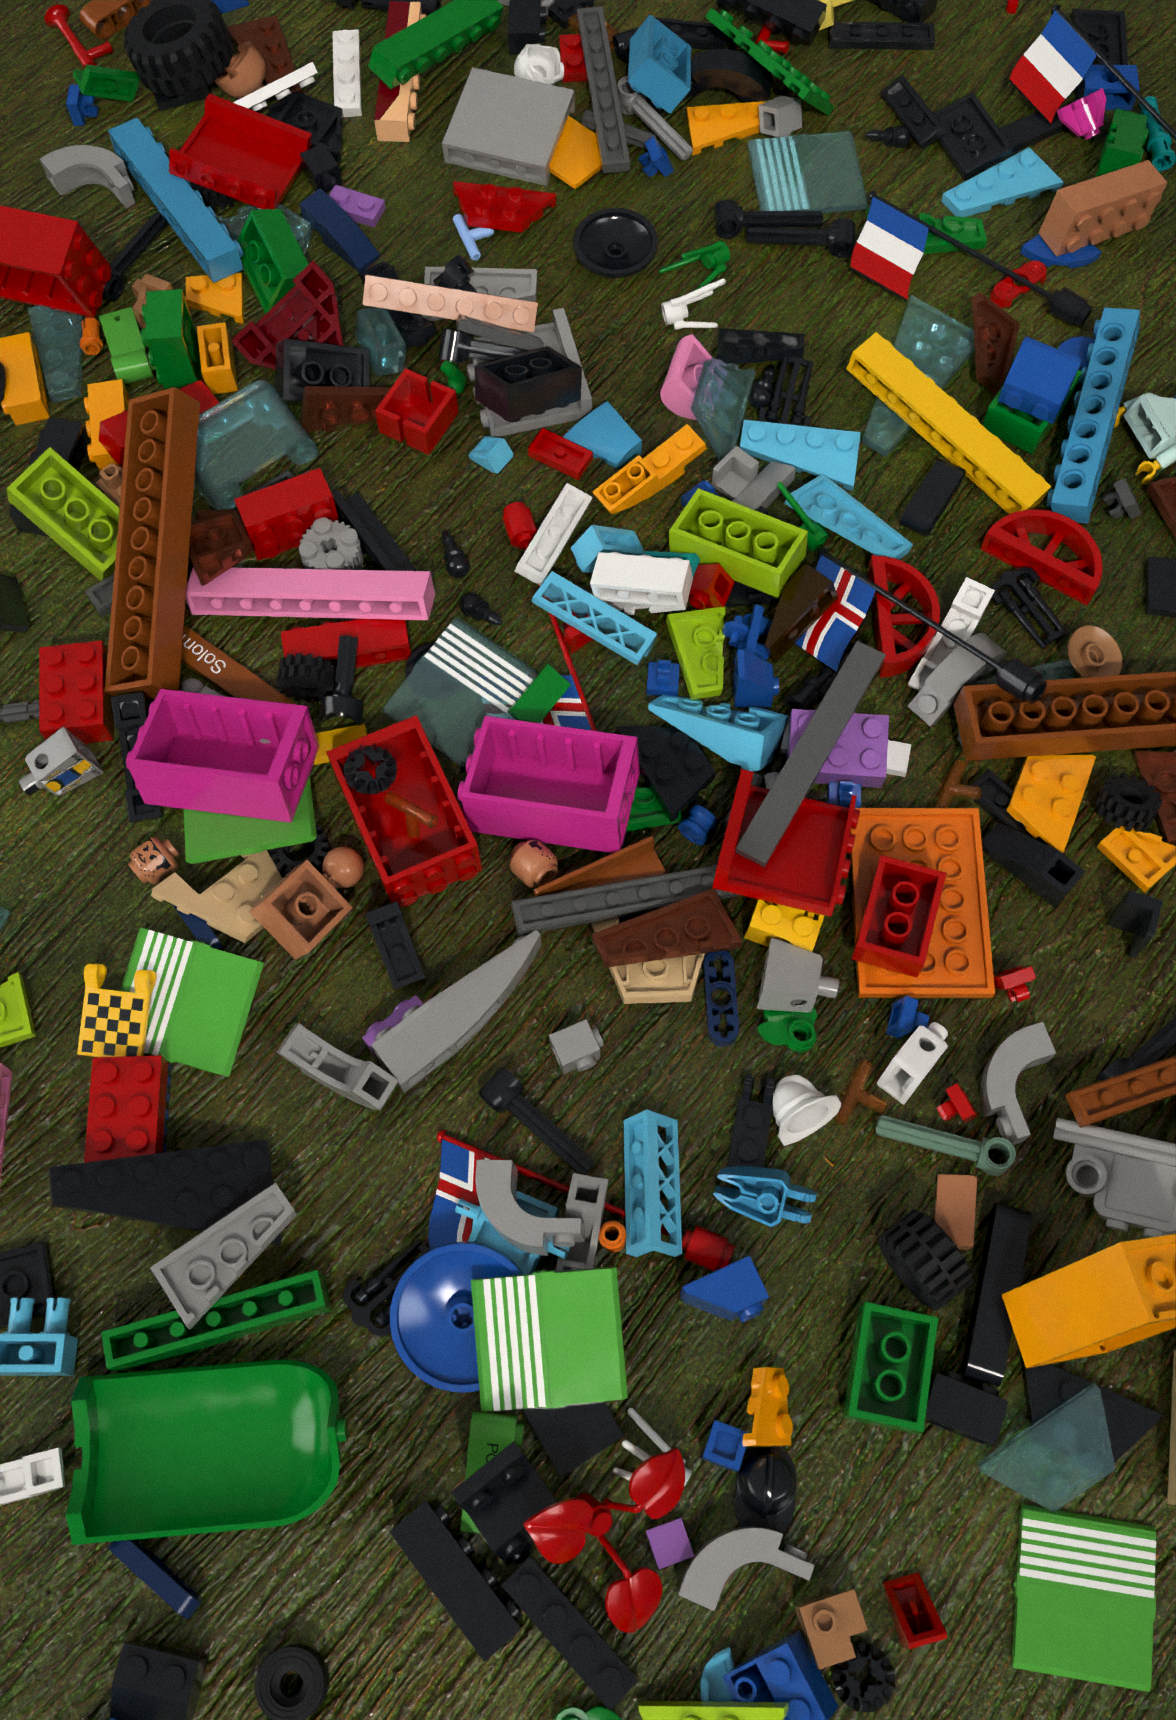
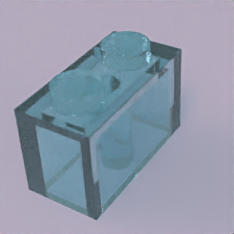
(379, 334)

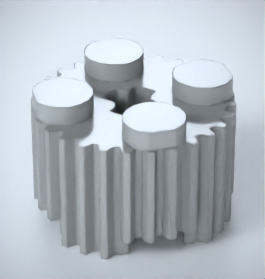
(331, 546)

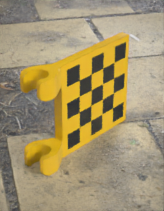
(114, 1020)

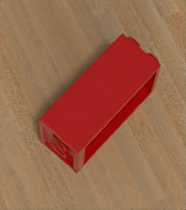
(50, 263)
(403, 863)

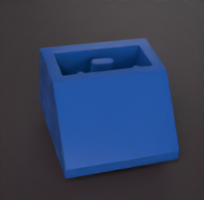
(784, 1675)

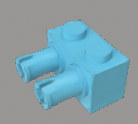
(38, 1354)

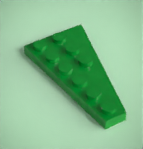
(772, 61)

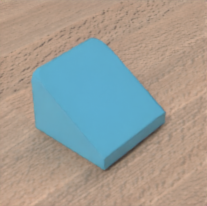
(492, 453)

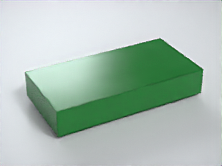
(539, 696)

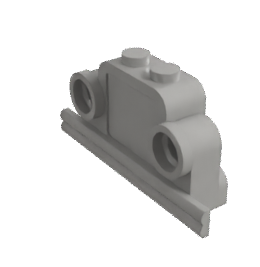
(1125, 1175)

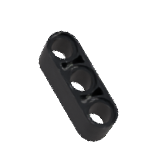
(932, 497)

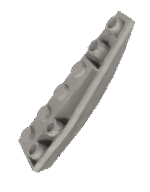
(452, 1017)

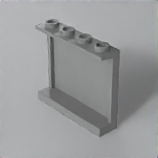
(507, 126)
(559, 338)

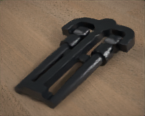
(800, 407)
(1008, 580)
(362, 1315)

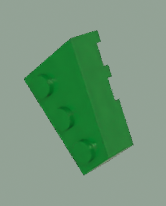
(1123, 141)

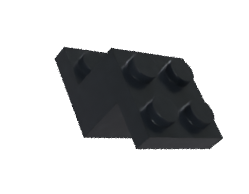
(502, 1499)

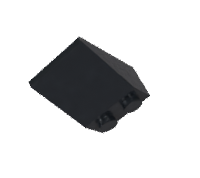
(317, 365)

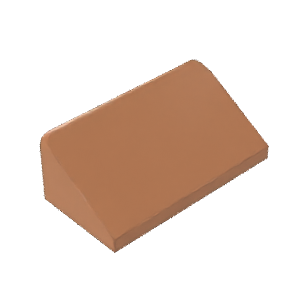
(956, 1207)

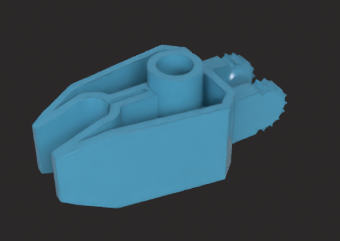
(763, 1194)

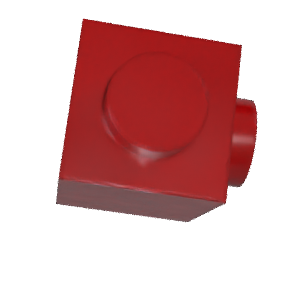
(710, 587)

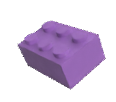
(858, 754)

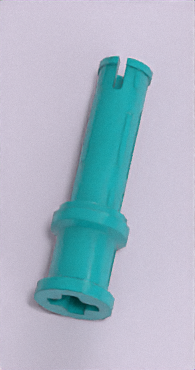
(1158, 140)

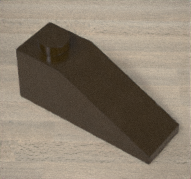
(800, 606)

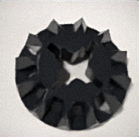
(363, 781)
(875, 1694)

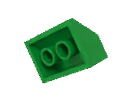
(270, 255)

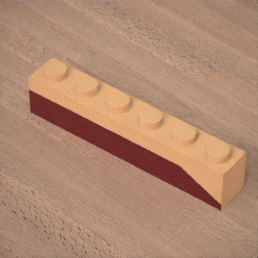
(395, 106)

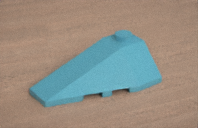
(734, 735)

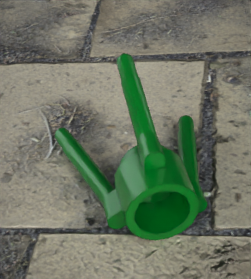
(712, 256)
(816, 532)

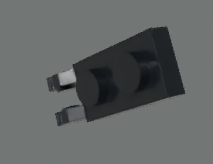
(751, 1126)

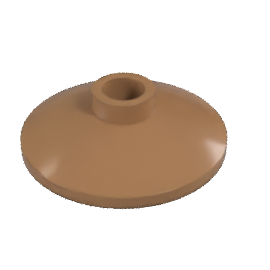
(1094, 652)

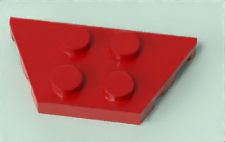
(501, 206)

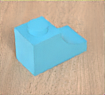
(604, 540)

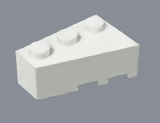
(641, 582)

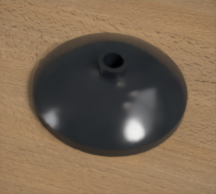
(615, 242)

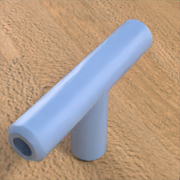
(470, 236)

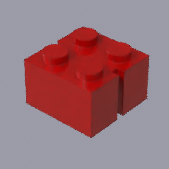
(411, 415)

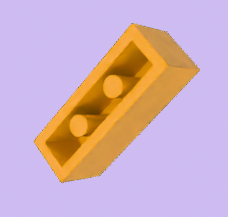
(24, 383)
(103, 401)

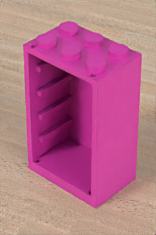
(210, 757)
(550, 784)

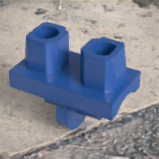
(745, 631)

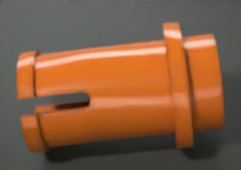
(90, 341)
(608, 1229)

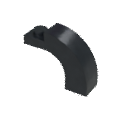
(730, 71)
(411, 326)

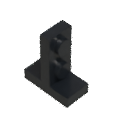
(395, 945)

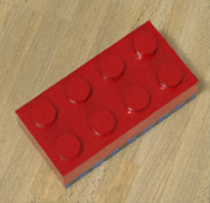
(127, 1107)

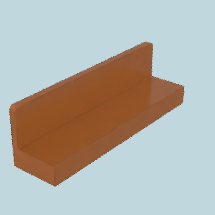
(626, 864)

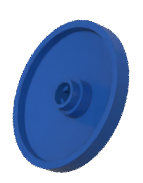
(435, 1312)

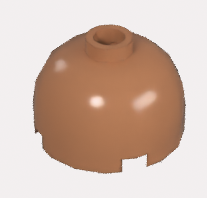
(243, 73)

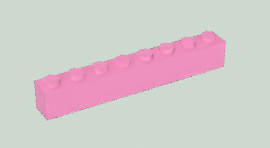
(314, 593)

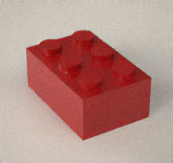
(284, 511)
(74, 692)
(899, 916)

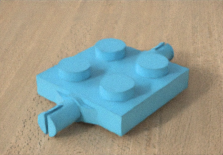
(485, 1233)

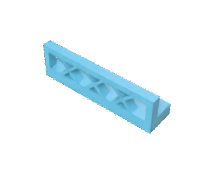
(601, 616)
(644, 1182)

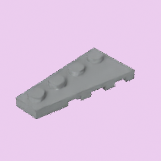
(494, 281)
(218, 1256)

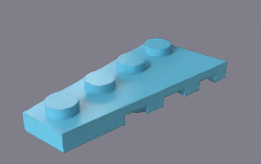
(1011, 179)
(805, 448)
(846, 516)

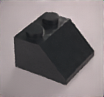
(156, 1682)

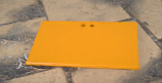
(576, 154)

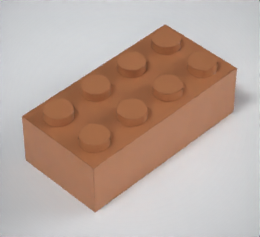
(1102, 208)

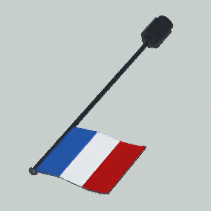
(1059, 64)
(895, 243)

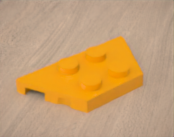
(1050, 795)

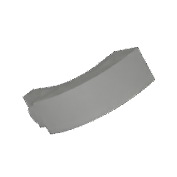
(85, 165)
(950, 676)
(336, 1070)
(997, 1094)
(497, 1196)
(587, 1202)
(729, 1551)

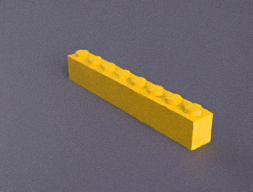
(947, 425)

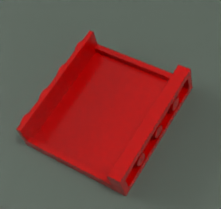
(241, 154)
(805, 864)

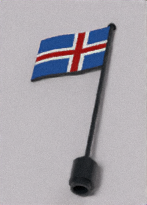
(840, 623)

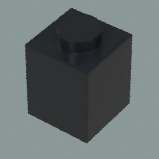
(321, 168)

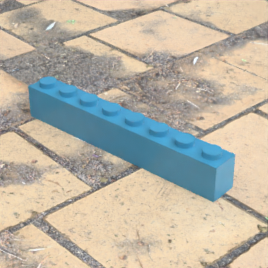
(177, 200)

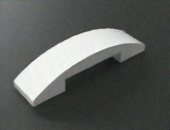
(960, 621)
(31, 1476)

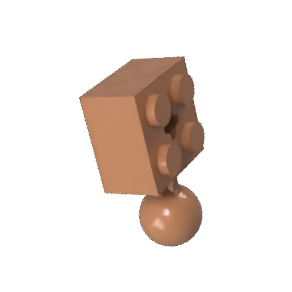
(316, 895)

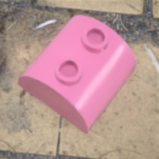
(683, 376)

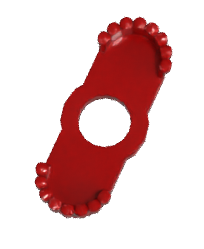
(1006, 290)

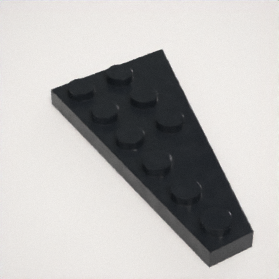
(168, 1188)

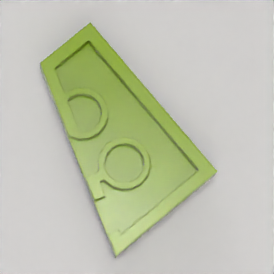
(699, 649)

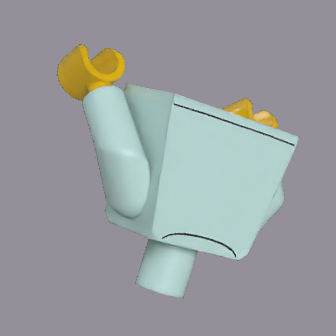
(1154, 425)

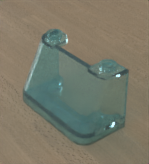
(243, 438)

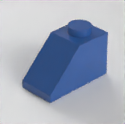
(753, 681)

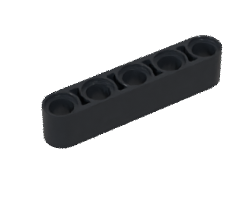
(999, 1272)

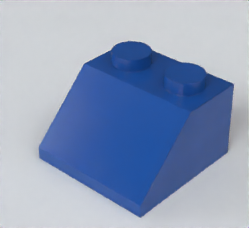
(1039, 380)
(728, 1292)

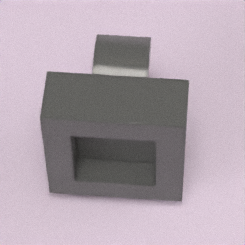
(1125, 500)

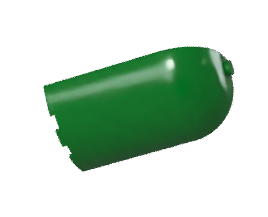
(203, 1449)

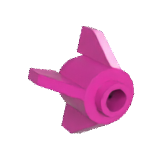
(1085, 114)

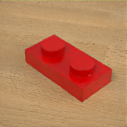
(572, 58)
(560, 454)

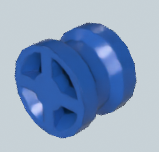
(698, 825)

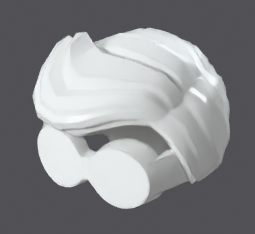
(539, 64)

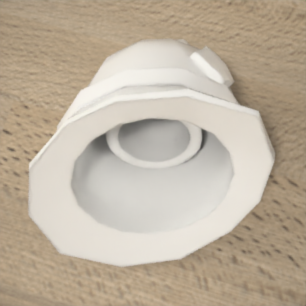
(801, 1108)

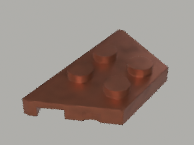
(217, 543)

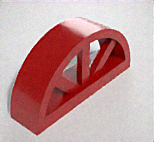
(1060, 575)
(910, 581)

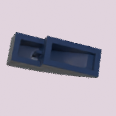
(338, 230)

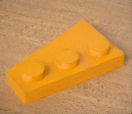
(718, 123)

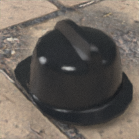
(766, 1489)

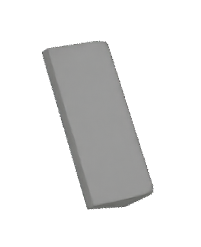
(764, 488)

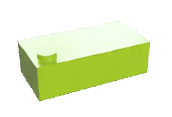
(69, 511)
(742, 540)

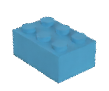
(659, 64)

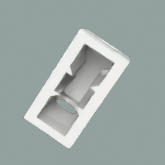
(914, 1061)

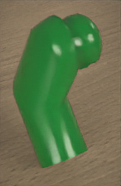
(456, 378)

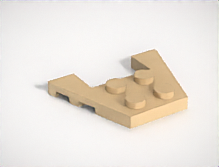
(229, 899)
(655, 980)

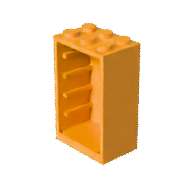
(1096, 1302)

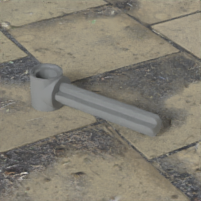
(635, 103)

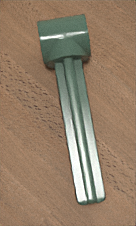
(949, 1143)

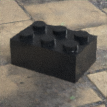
(528, 383)

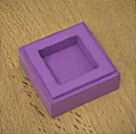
(669, 1543)

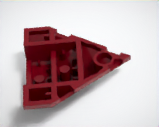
(303, 314)

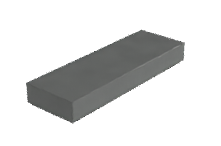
(498, 333)

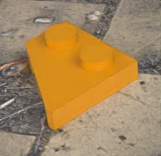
(219, 297)
(1139, 855)
(770, 1409)

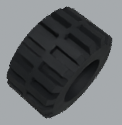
(925, 1259)

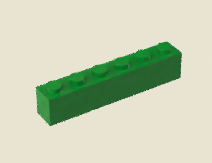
(433, 39)
(226, 1320)

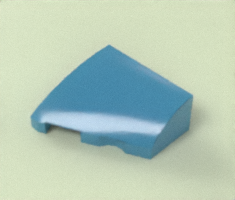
(606, 436)

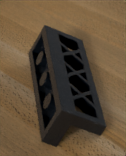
(373, 537)

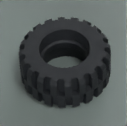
(178, 45)

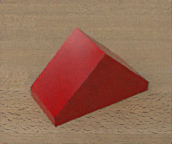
(913, 1612)

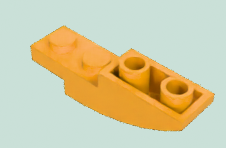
(651, 474)

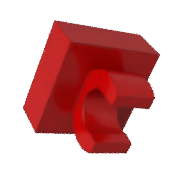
(574, 638)
(1014, 982)
(957, 1105)

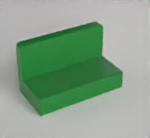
(107, 82)

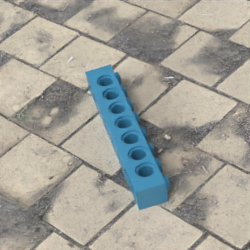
(1095, 414)

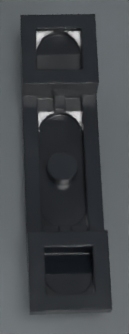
(129, 715)

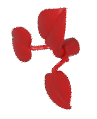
(562, 1529)

